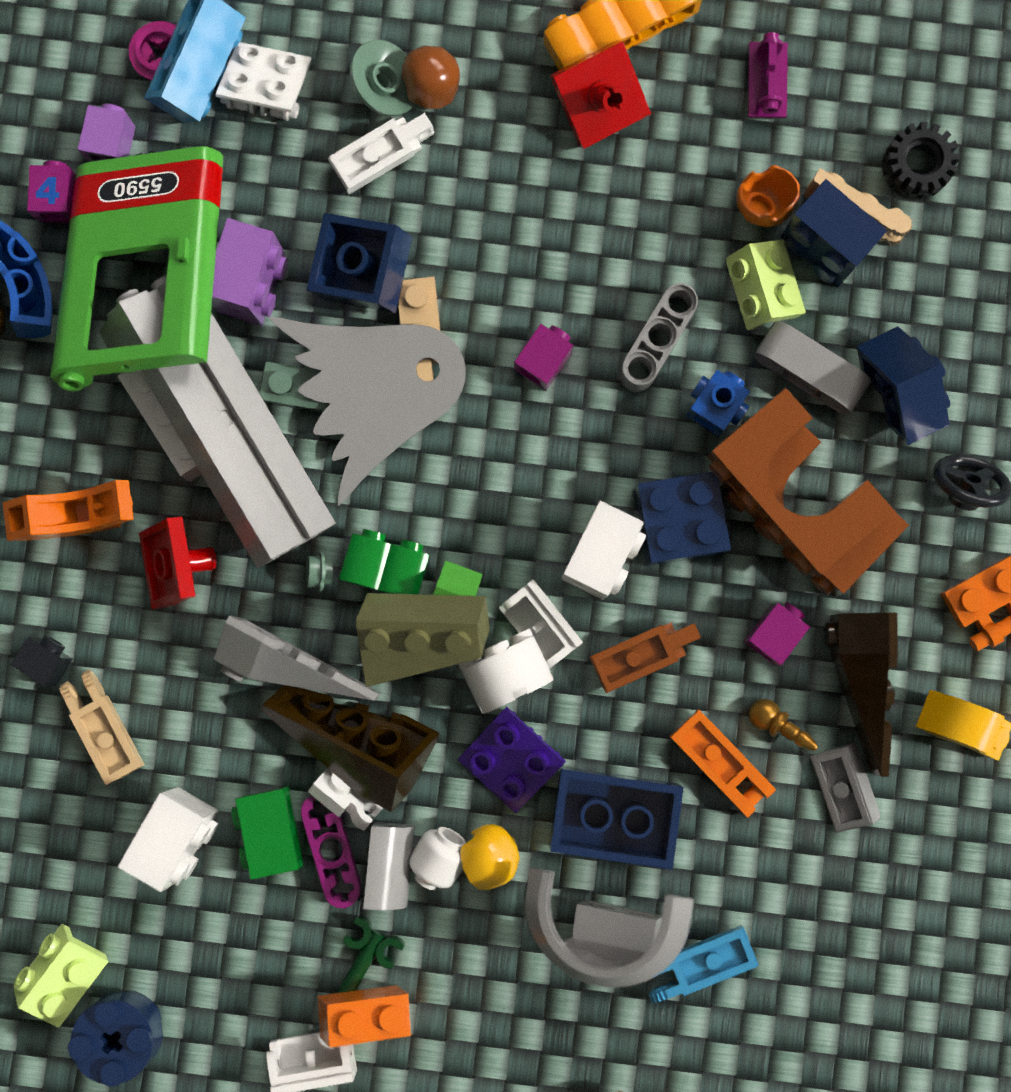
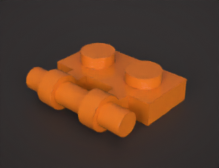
(977, 598)

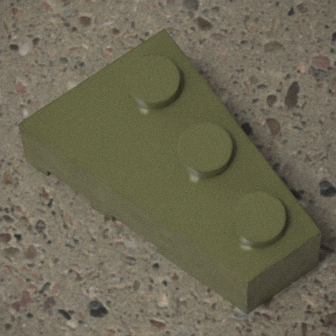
(419, 633)

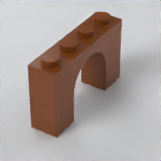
(812, 540)
(854, 562)

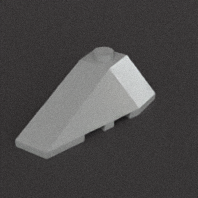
(265, 657)

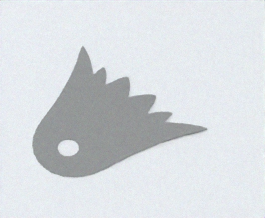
(375, 387)

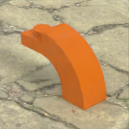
(68, 513)

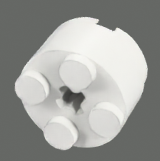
(506, 671)

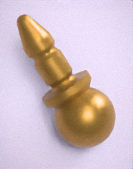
(766, 715)

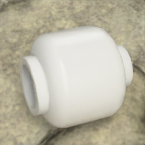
(437, 858)

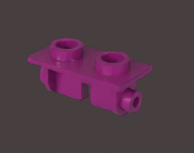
(768, 77)

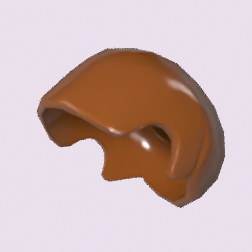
(430, 76)

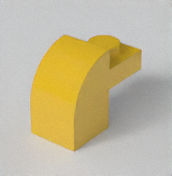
(964, 724)

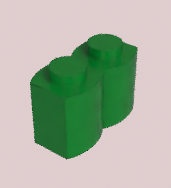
(384, 565)

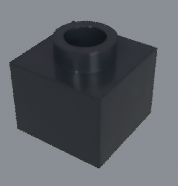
(42, 660)

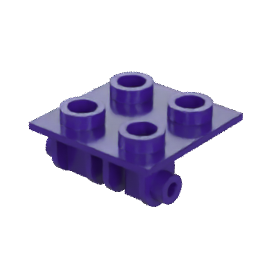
(511, 760)

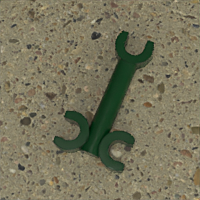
(371, 945)

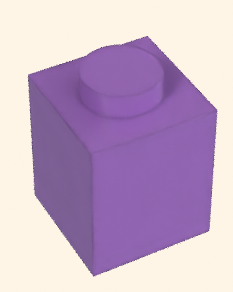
(106, 133)

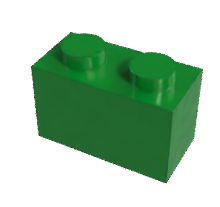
(268, 833)

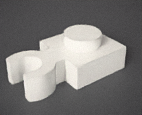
(340, 797)

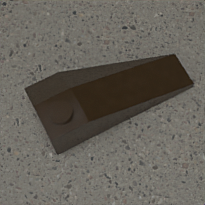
(862, 653)
(364, 749)

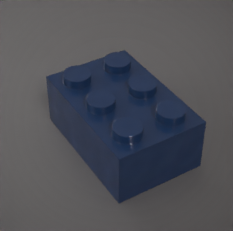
(616, 818)

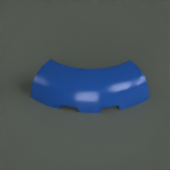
(27, 285)

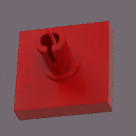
(600, 94)
(171, 563)

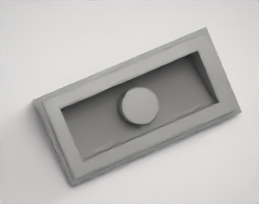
(846, 787)

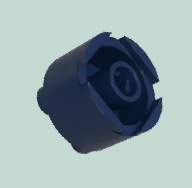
(100, 1054)

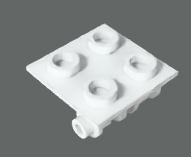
(263, 79)

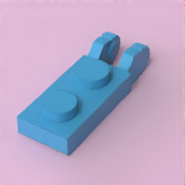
(707, 964)

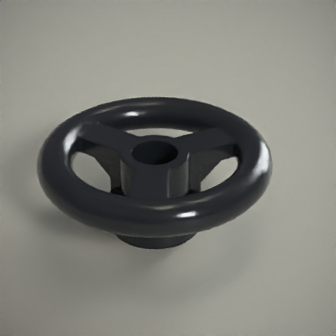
(967, 488)

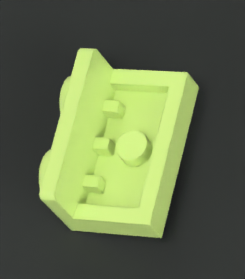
(765, 283)
(58, 976)

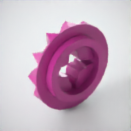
(140, 52)

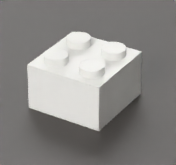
(603, 551)
(169, 838)

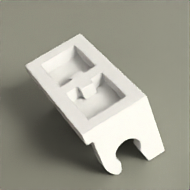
(535, 611)
(308, 1063)

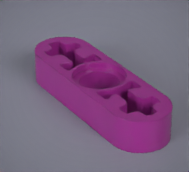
(349, 875)

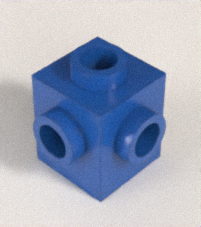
(709, 411)

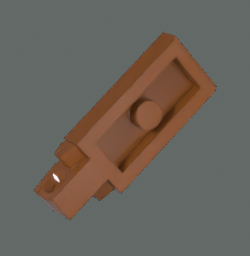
(642, 655)

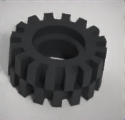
(933, 143)

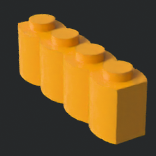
(612, 20)

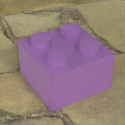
(246, 272)

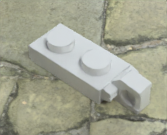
(380, 151)

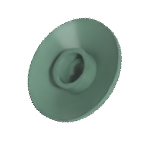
(383, 63)

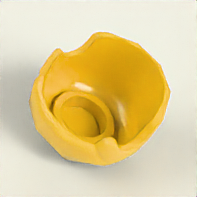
(490, 857)

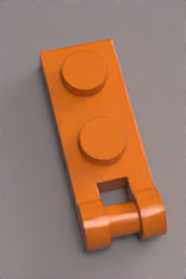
(721, 762)

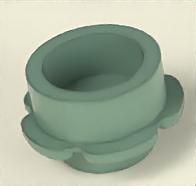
(318, 572)

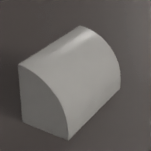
(388, 866)

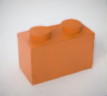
(364, 1016)

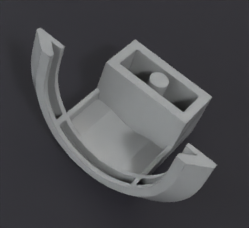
(608, 941)

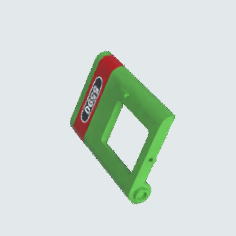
(136, 208)

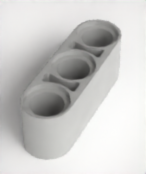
(664, 320)
(812, 368)

